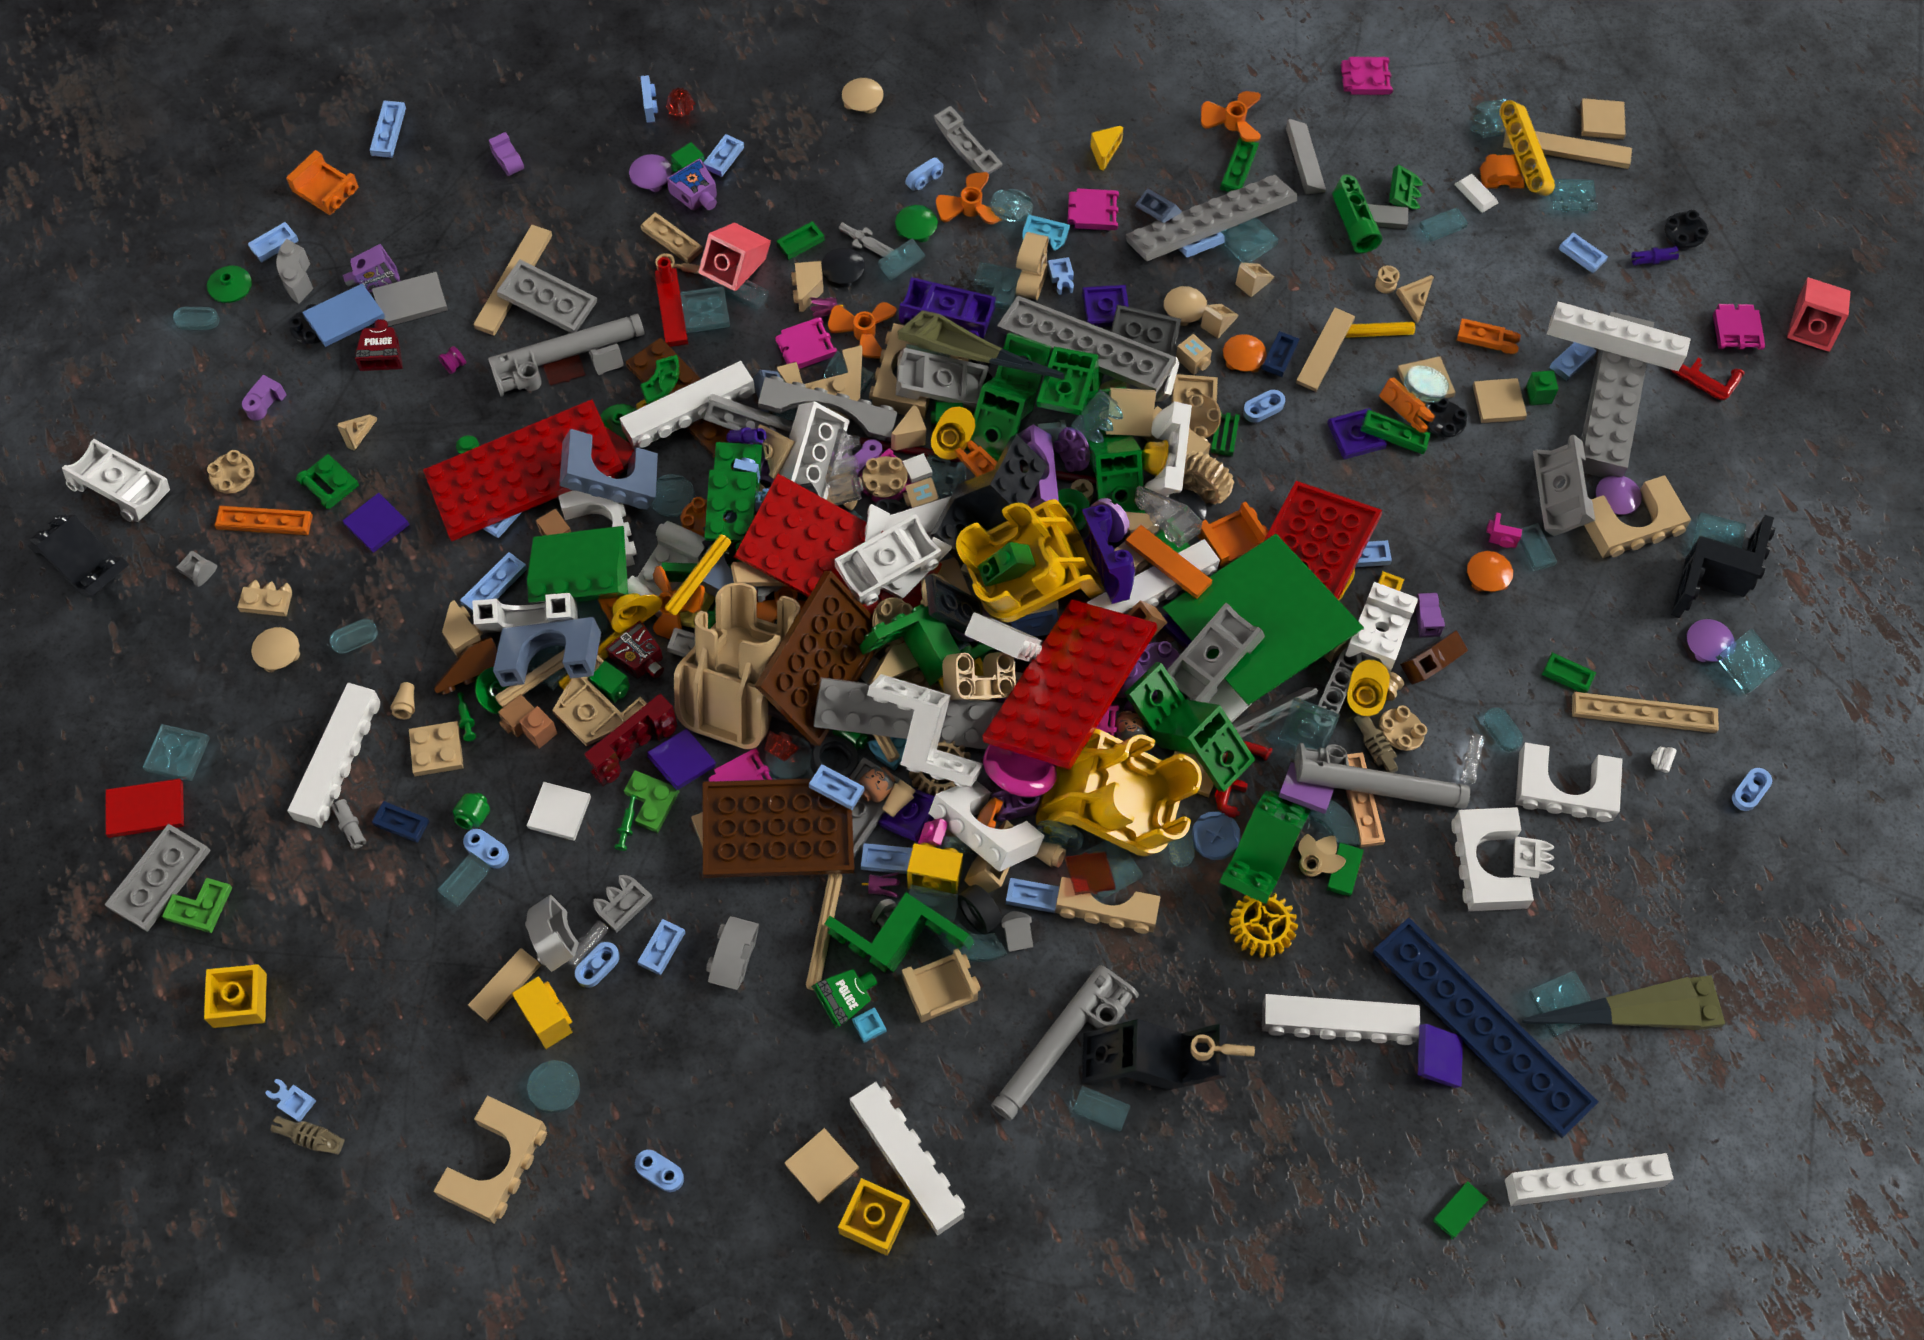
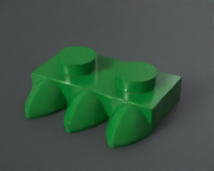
(1404, 189)

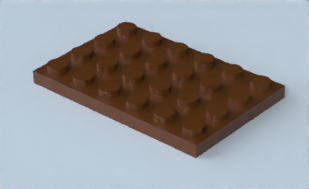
(817, 645)
(774, 830)

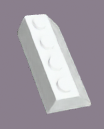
(814, 438)

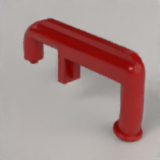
(1708, 384)
(1222, 797)

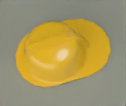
(952, 432)
(1154, 457)
(632, 608)
(1368, 688)

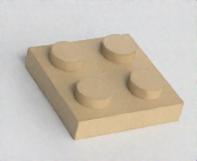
(436, 748)

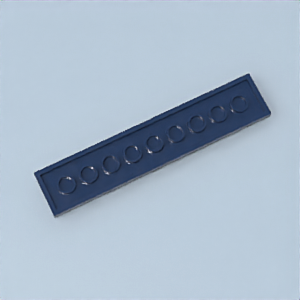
(1485, 1027)

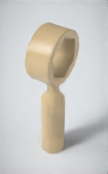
(684, 266)
(1226, 1049)

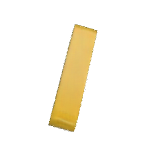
(1533, 154)

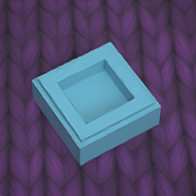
(869, 1025)

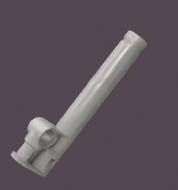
(514, 367)
(1331, 769)
(1097, 996)

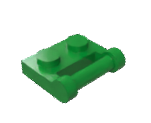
(333, 476)

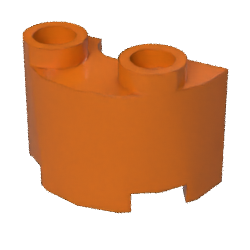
(1501, 170)

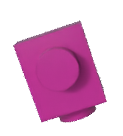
(1501, 534)
(933, 832)

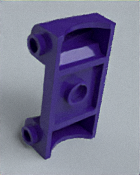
(963, 307)
(1113, 567)

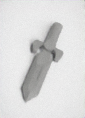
(869, 242)

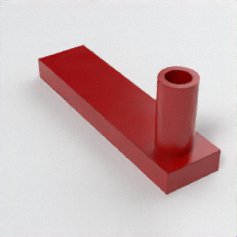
(670, 303)

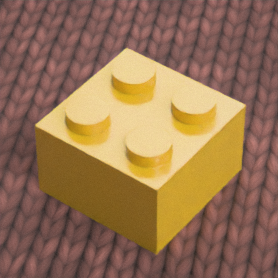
(935, 868)
(235, 996)
(543, 1013)
(874, 1217)

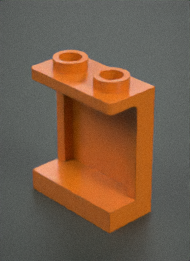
(321, 183)
(1233, 534)

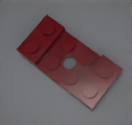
(654, 719)

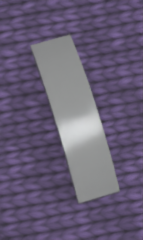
(964, 143)

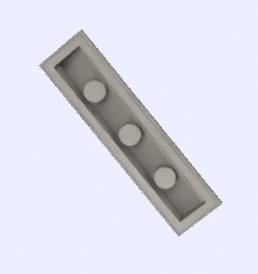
(1305, 157)
(737, 416)
(1272, 712)

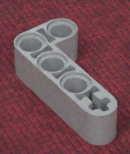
(1341, 672)

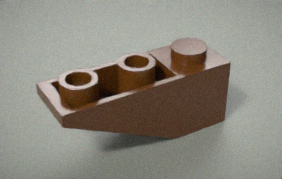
(1434, 658)
(468, 665)

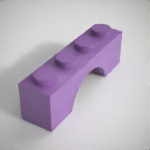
(1042, 445)

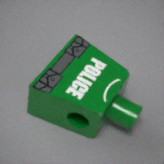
(844, 994)

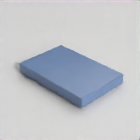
(343, 315)

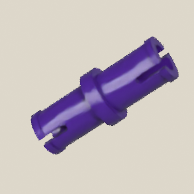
(1655, 255)
(746, 436)

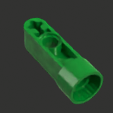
(1356, 215)

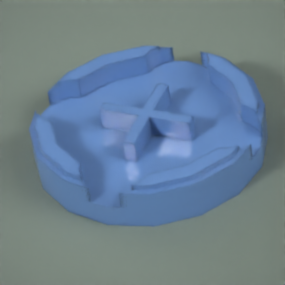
(1215, 835)

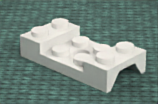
(1385, 610)

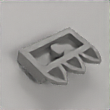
(623, 903)

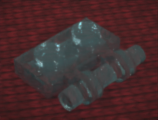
(1574, 195)
(942, 470)

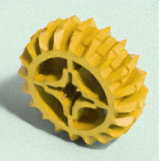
(1266, 944)

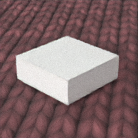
(917, 468)

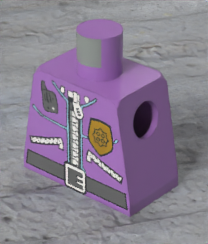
(372, 269)

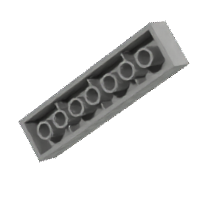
(1613, 410)

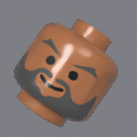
(1128, 725)
(877, 784)

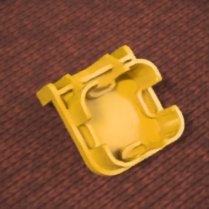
(1057, 550)
(1123, 793)

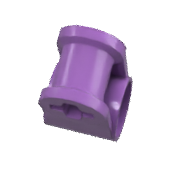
(1015, 806)

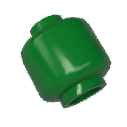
(471, 811)

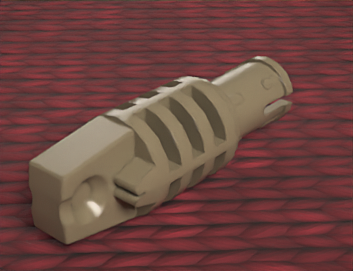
(1376, 744)
(309, 1135)

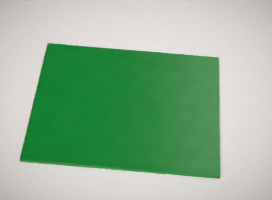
(1283, 599)

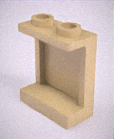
(941, 986)

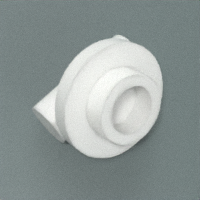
(1663, 758)

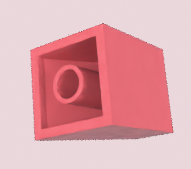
(733, 255)
(1819, 314)

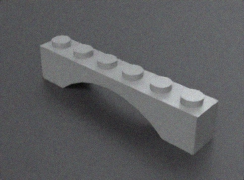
(783, 396)

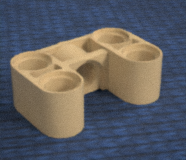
(1033, 262)
(978, 687)

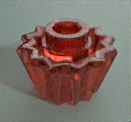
(680, 102)
(780, 745)

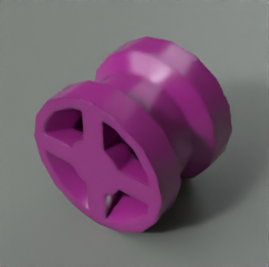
(452, 359)

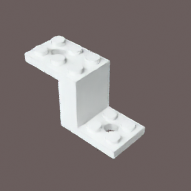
(925, 730)

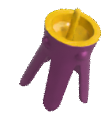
(823, 306)
(876, 882)

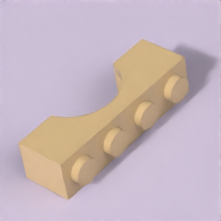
(1136, 913)

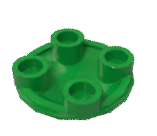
(916, 222)

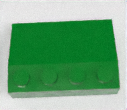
(578, 563)

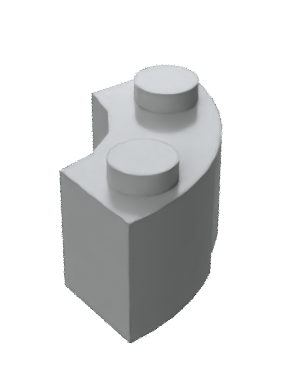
(292, 268)
(551, 933)
(732, 952)

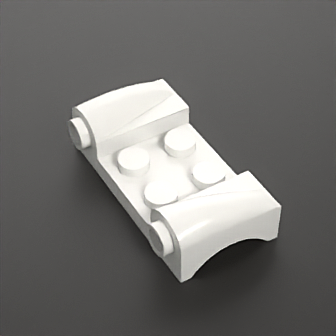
(1171, 425)
(118, 479)
(674, 546)
(887, 559)

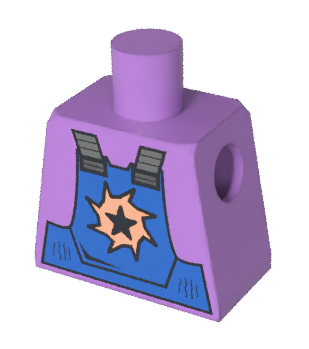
(693, 186)

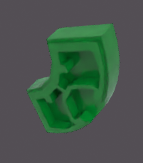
(663, 380)

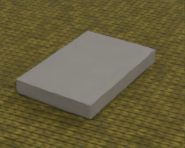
(410, 298)

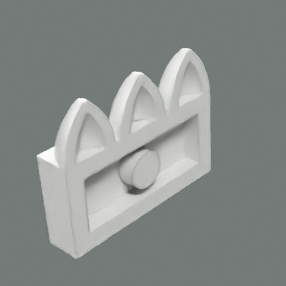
(1531, 857)

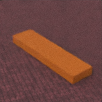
(263, 520)
(1168, 561)

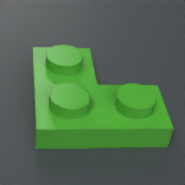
(657, 799)
(203, 911)

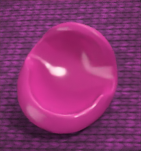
(1019, 773)

